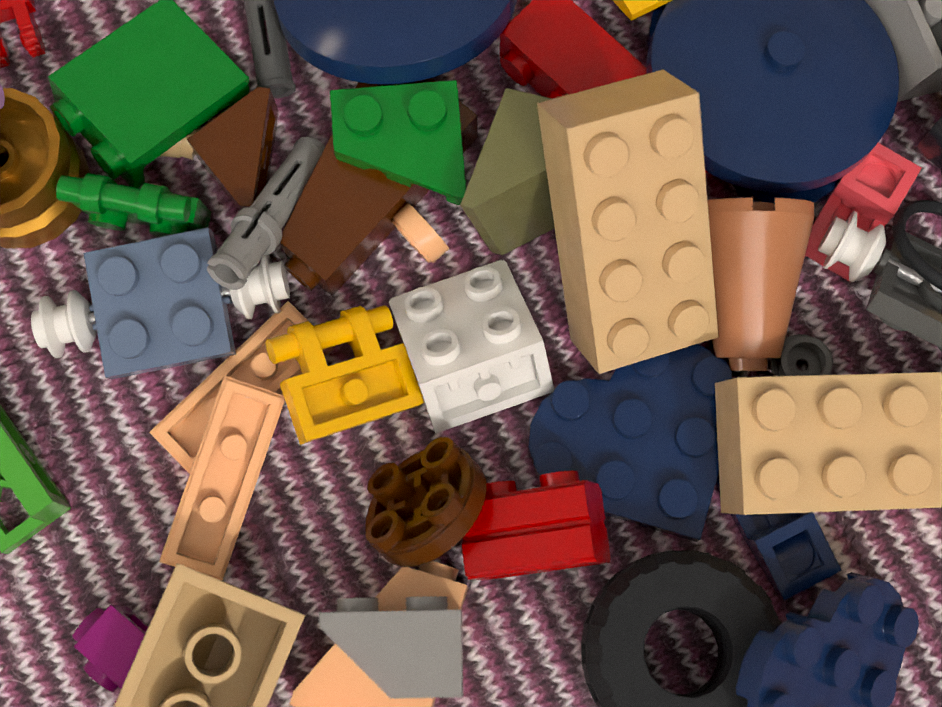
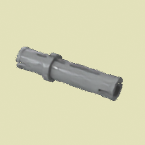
(259, 227)

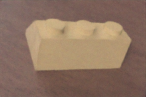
(210, 646)

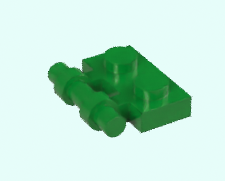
(115, 205)

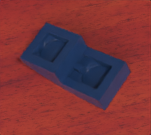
(788, 549)

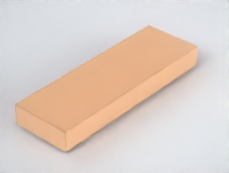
(185, 425)
(223, 478)

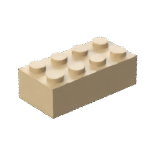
(631, 218)
(829, 443)

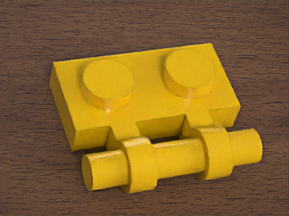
(349, 392)

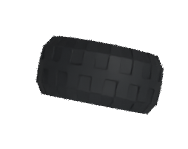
(656, 585)

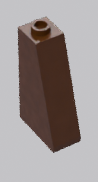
(348, 214)

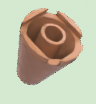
(756, 275)

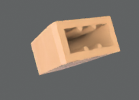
(341, 682)

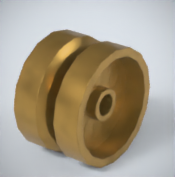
(32, 160)

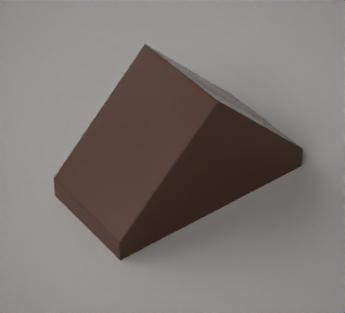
(240, 146)

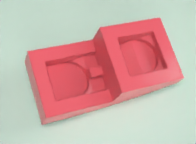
(872, 190)

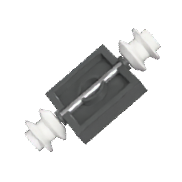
(898, 293)

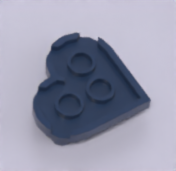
(640, 438)
(837, 654)

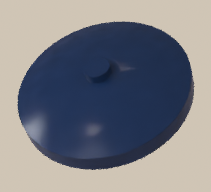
(391, 37)
(782, 85)

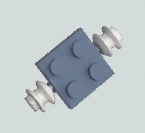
(156, 305)

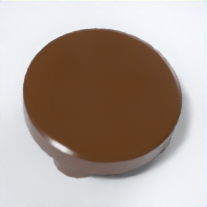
(424, 503)

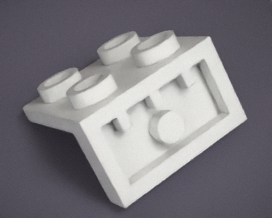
(472, 345)

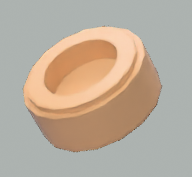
(419, 233)

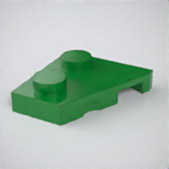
(403, 133)

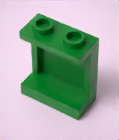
(145, 89)

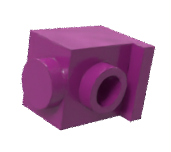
(110, 644)

